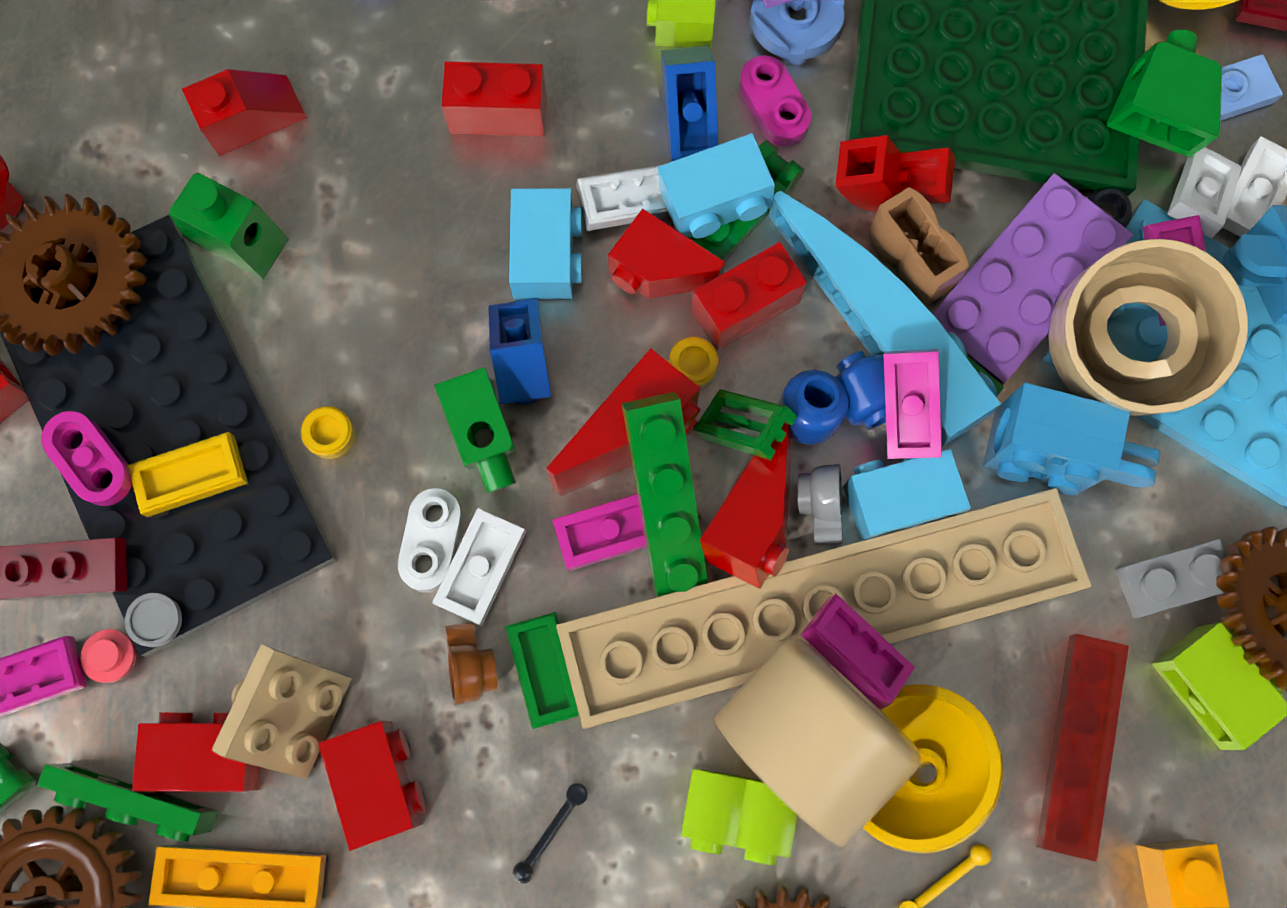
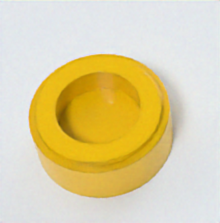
(695, 359)
(328, 432)

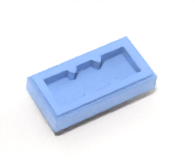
(1247, 87)

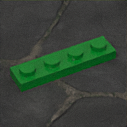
(665, 492)

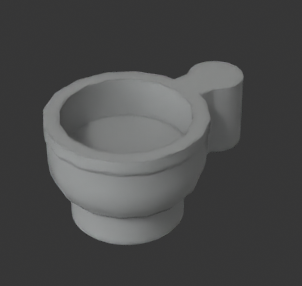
(822, 496)

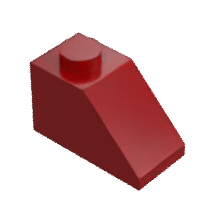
(242, 107)
(660, 260)

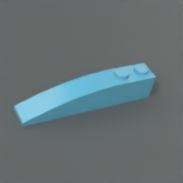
(885, 311)

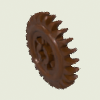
(37, 259)
(1255, 603)
(98, 869)

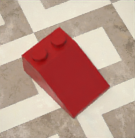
(602, 442)

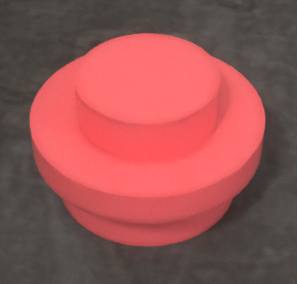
(108, 656)

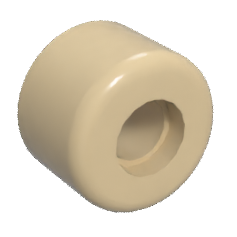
(1202, 319)
(817, 741)

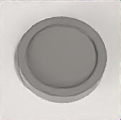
(153, 620)

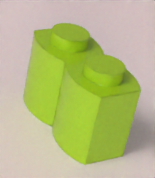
(737, 814)

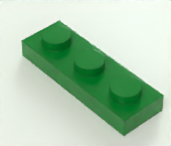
(81, 786)

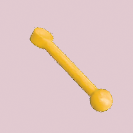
(979, 855)

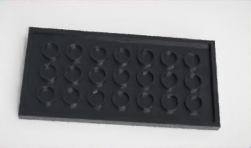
(161, 387)

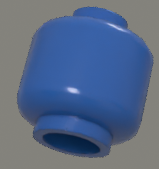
(865, 389)
(819, 404)

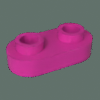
(773, 97)
(88, 462)

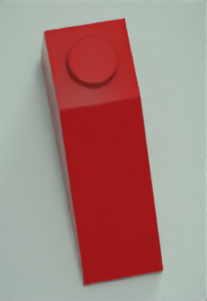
(751, 525)

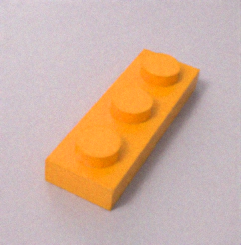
(236, 878)

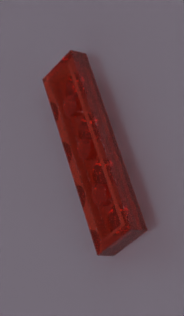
(1082, 747)

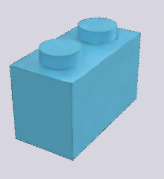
(716, 187)
(542, 244)
(904, 494)

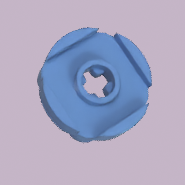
(793, 38)

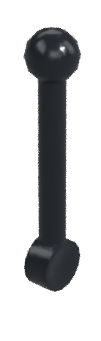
(523, 871)

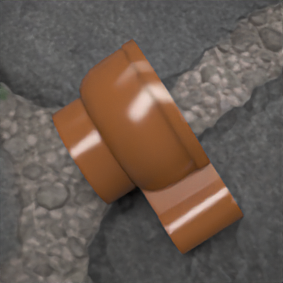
(470, 669)

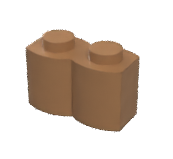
(910, 239)

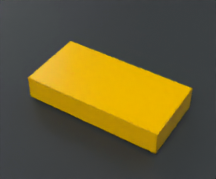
(187, 474)

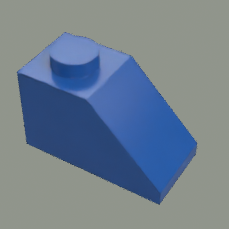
(689, 100)
(518, 352)

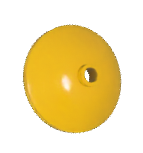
(967, 779)

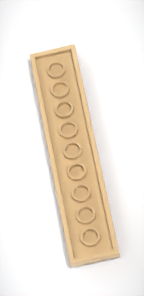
(896, 582)

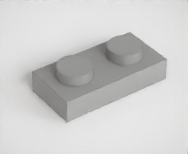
(1172, 579)

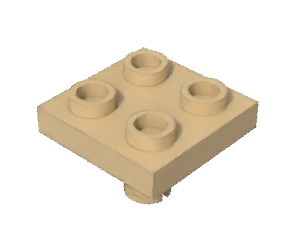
(281, 713)

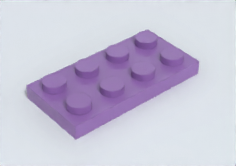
(1011, 291)

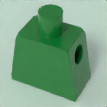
(1171, 96)
(217, 222)
(472, 406)

